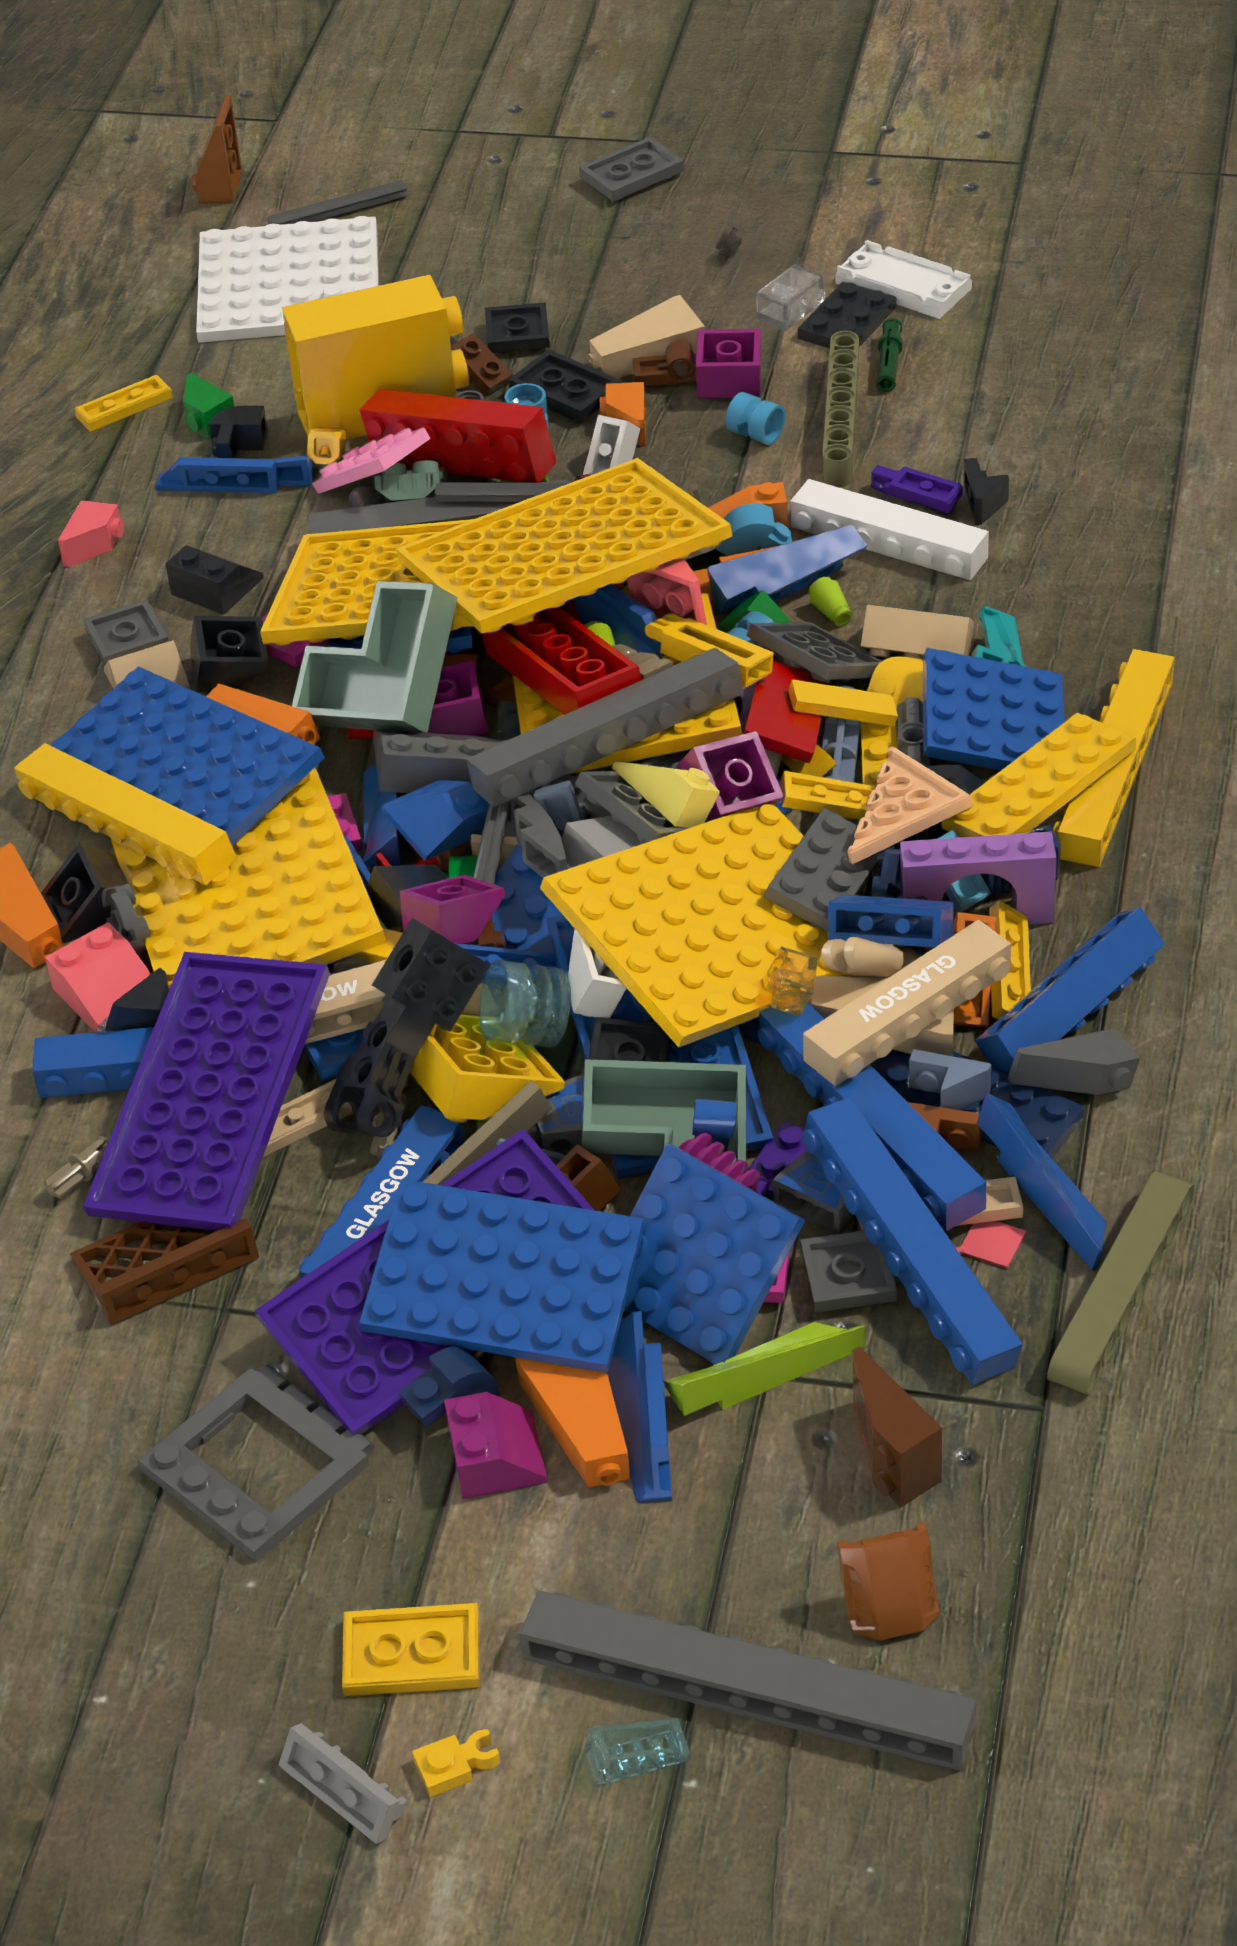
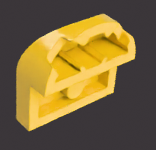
(898, 677)

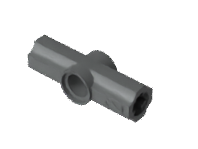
(911, 730)

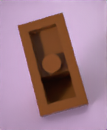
(954, 1126)

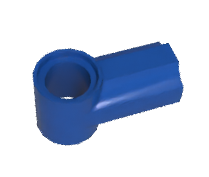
(715, 1119)

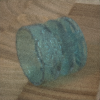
(524, 1004)

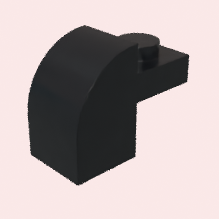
(238, 430)

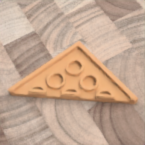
(904, 804)

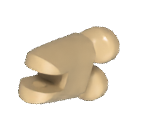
(866, 958)

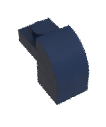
(452, 1375)

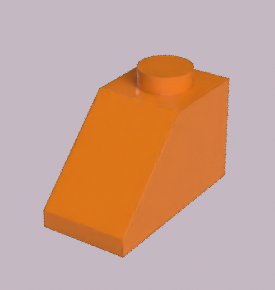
(626, 403)

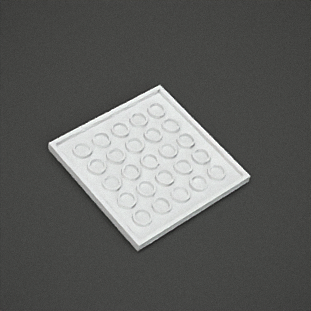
(259, 270)

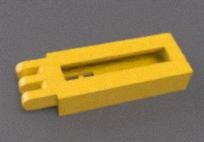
(688, 638)

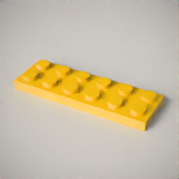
(1043, 779)

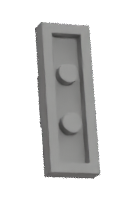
(340, 1783)

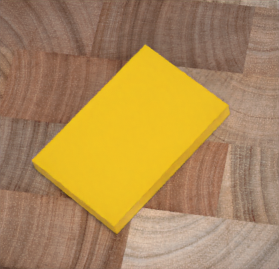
(411, 1649)

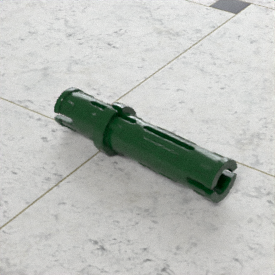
(890, 347)

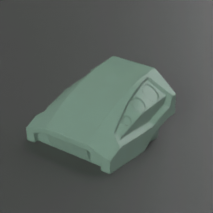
(412, 484)

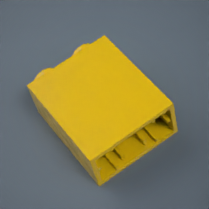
(368, 342)

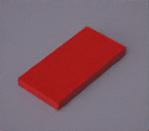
(774, 719)

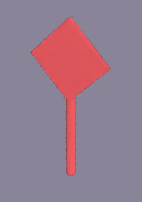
(992, 1243)

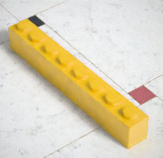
(1134, 709)
(125, 814)

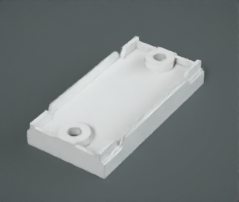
(910, 278)

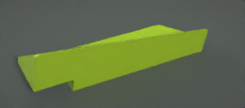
(764, 1367)

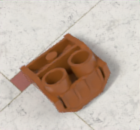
(889, 1583)

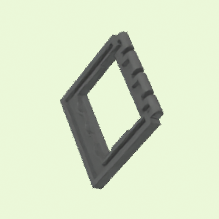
(223, 1503)

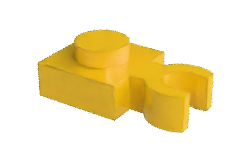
(449, 1764)

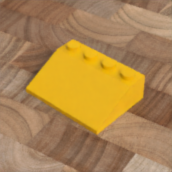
(477, 1075)

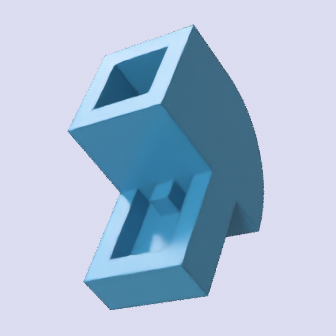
(753, 527)

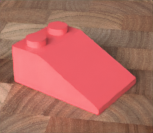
(669, 590)
(95, 972)

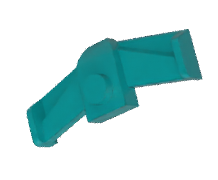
(1000, 637)

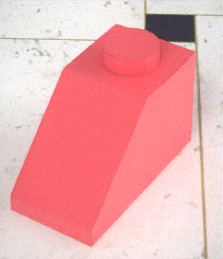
(90, 532)

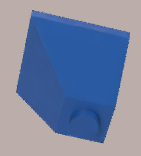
(438, 816)

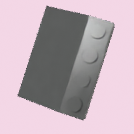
(418, 759)

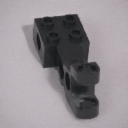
(424, 985)

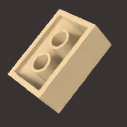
(911, 631)

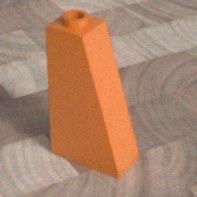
(279, 715)
(24, 916)
(580, 1416)

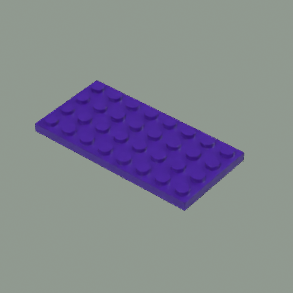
(207, 1091)
(321, 1313)

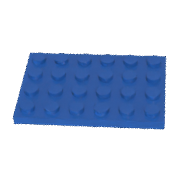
(503, 1275)

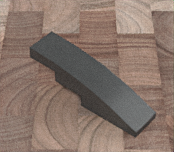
(537, 835)

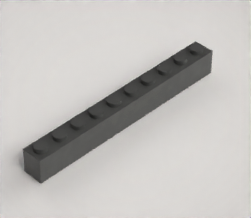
(750, 1679)

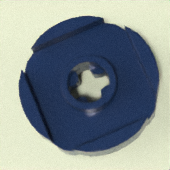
(888, 881)

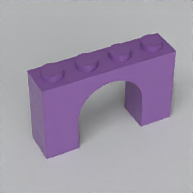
(1021, 859)

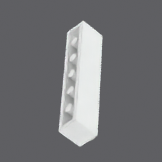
(892, 529)

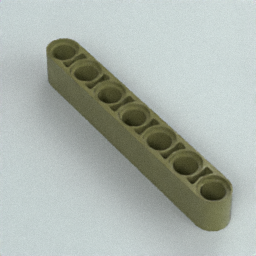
(841, 409)
(1120, 1283)

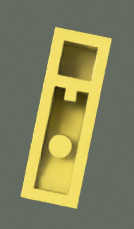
(678, 794)

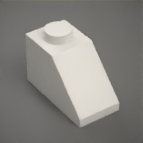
(611, 444)
(592, 983)

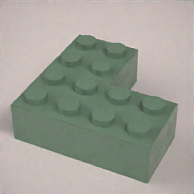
(395, 672)
(650, 1104)

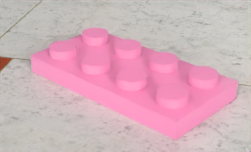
(370, 459)

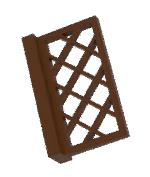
(168, 1271)

